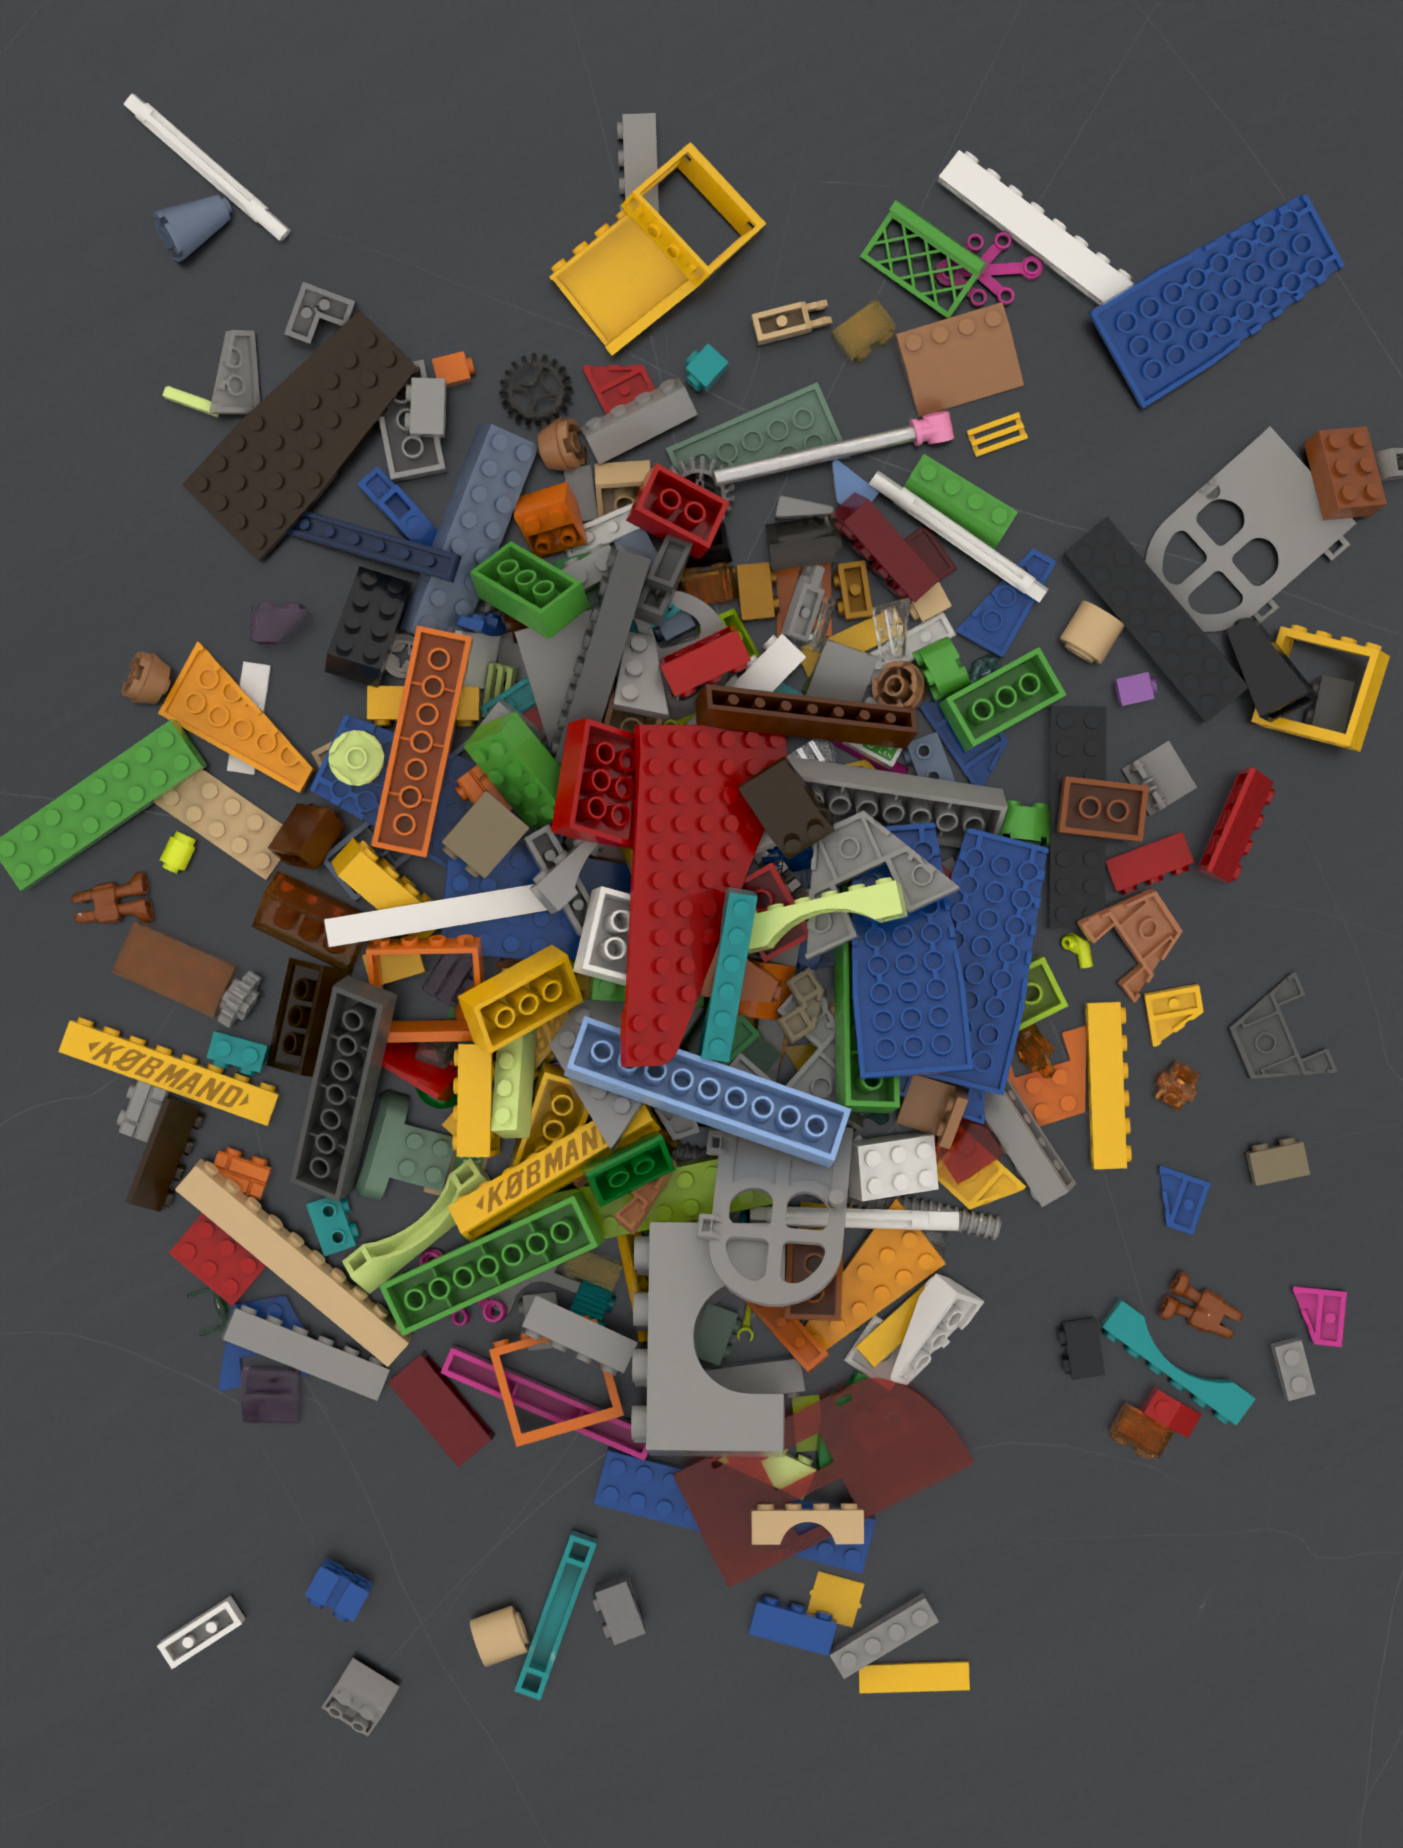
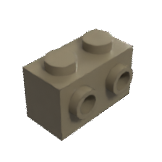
(1277, 1162)

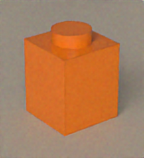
(454, 368)

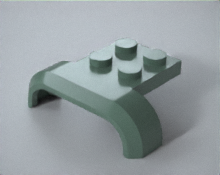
(402, 1151)

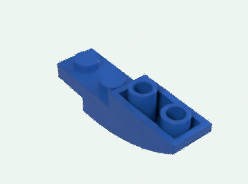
(397, 507)

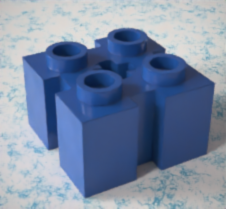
(338, 1590)

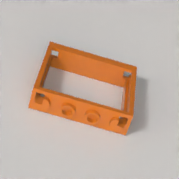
(437, 944)
(504, 1347)

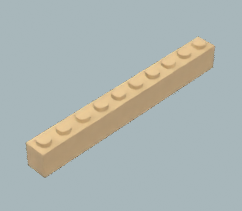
(293, 1261)

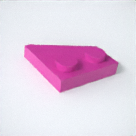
(1323, 1314)

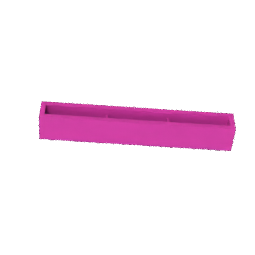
(540, 1399)

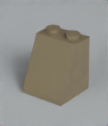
(484, 835)

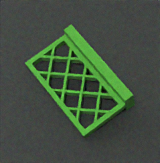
(934, 237)

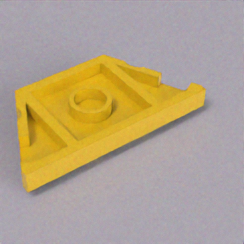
(983, 1187)

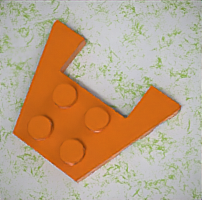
(1063, 1093)

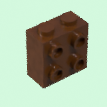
(307, 836)

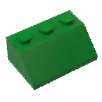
(628, 1168)

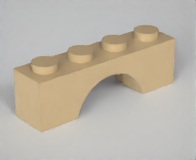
(771, 1524)

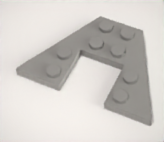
(857, 848)
(819, 1071)
(608, 1110)

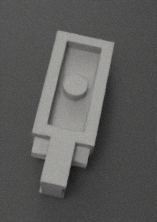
(804, 604)

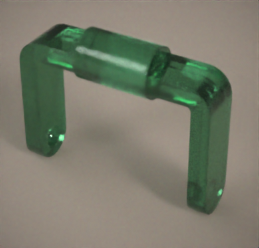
(221, 1308)

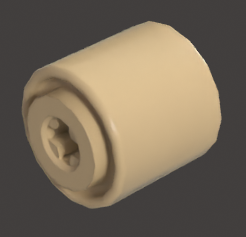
(1091, 633)
(499, 1635)

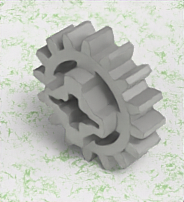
(239, 999)

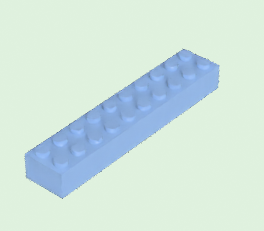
(713, 1096)

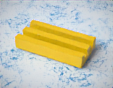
(1018, 427)

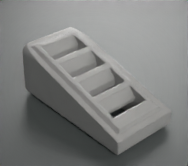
(795, 509)

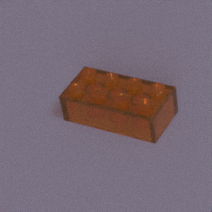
(174, 969)

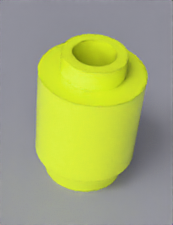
(178, 852)

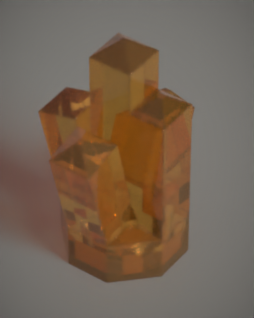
(1035, 1051)

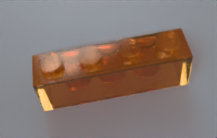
(297, 916)

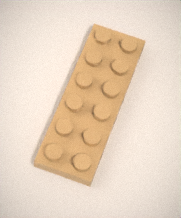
(225, 820)

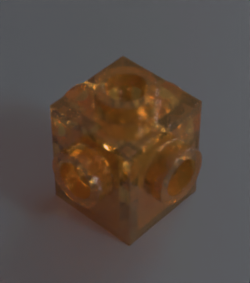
(1177, 1085)

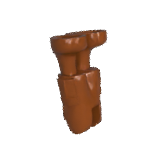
(107, 905)
(1208, 1310)

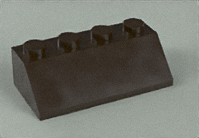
(302, 1016)
(165, 1153)

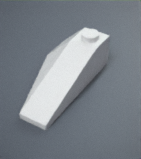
(938, 1313)

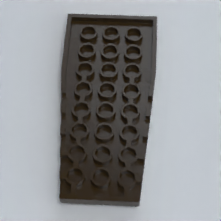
(300, 436)

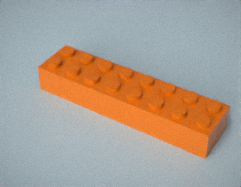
(422, 741)

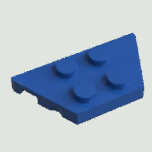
(975, 763)

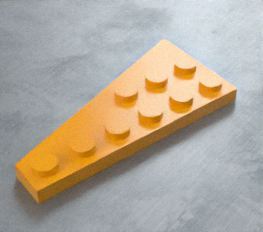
(223, 714)
(877, 1275)

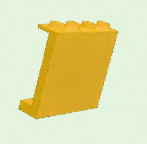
(620, 282)

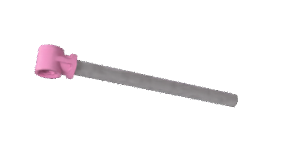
(933, 428)

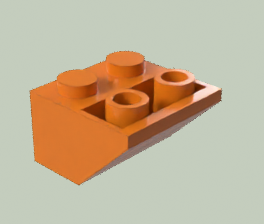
(550, 520)

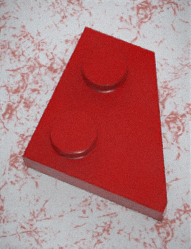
(617, 383)

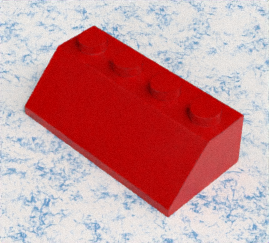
(434, 1081)

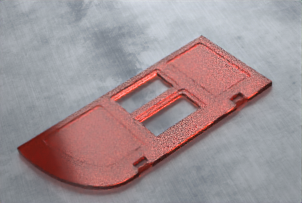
(881, 1445)

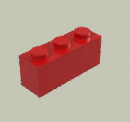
(1149, 863)

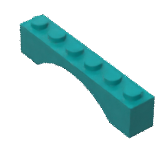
(729, 974)
(1224, 1396)
(555, 1615)

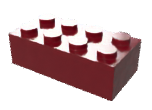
(884, 547)

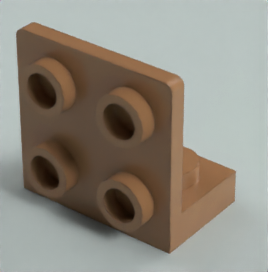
(933, 1108)

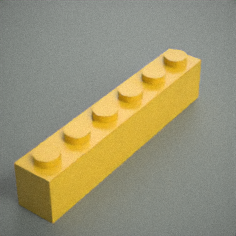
(1106, 1085)

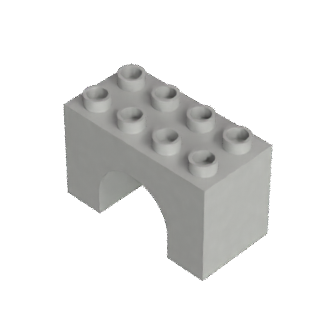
(684, 1405)

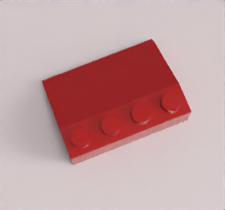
(597, 785)
(1236, 825)

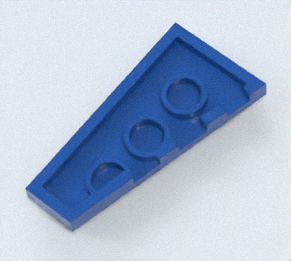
(1005, 608)

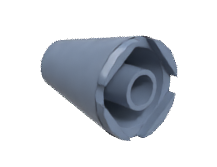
(191, 224)

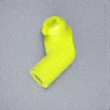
(1080, 947)

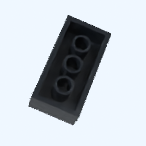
(368, 627)

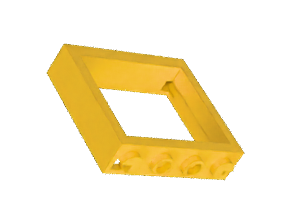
(716, 191)
(1365, 700)

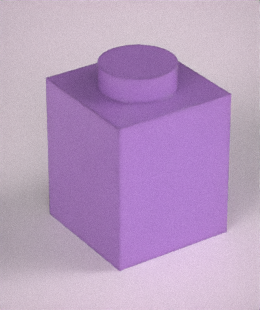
(1135, 689)

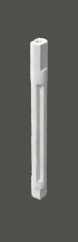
(206, 166)
(959, 536)
(865, 1218)

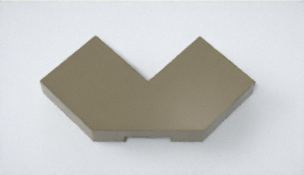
(809, 996)

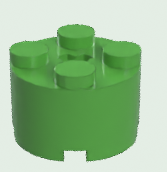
(941, 668)
(1027, 823)

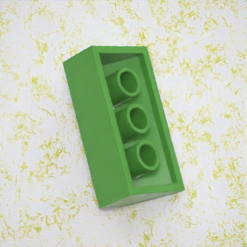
(960, 501)

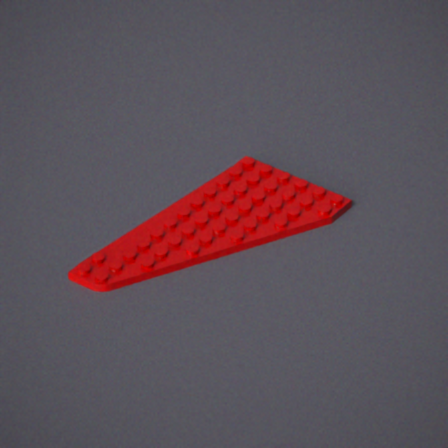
(687, 848)

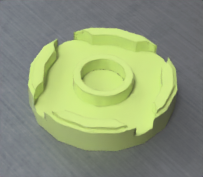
(356, 758)

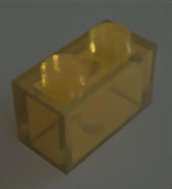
(864, 331)
(594, 1269)

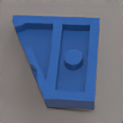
(1182, 1199)

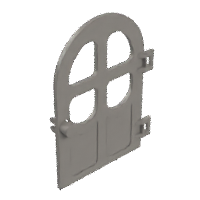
(1276, 505)
(552, 661)
(753, 1166)

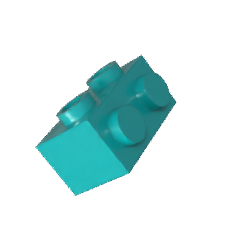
(705, 368)
(238, 1051)
(333, 1224)

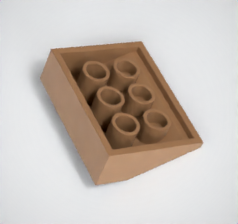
(959, 359)

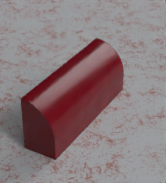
(441, 1408)

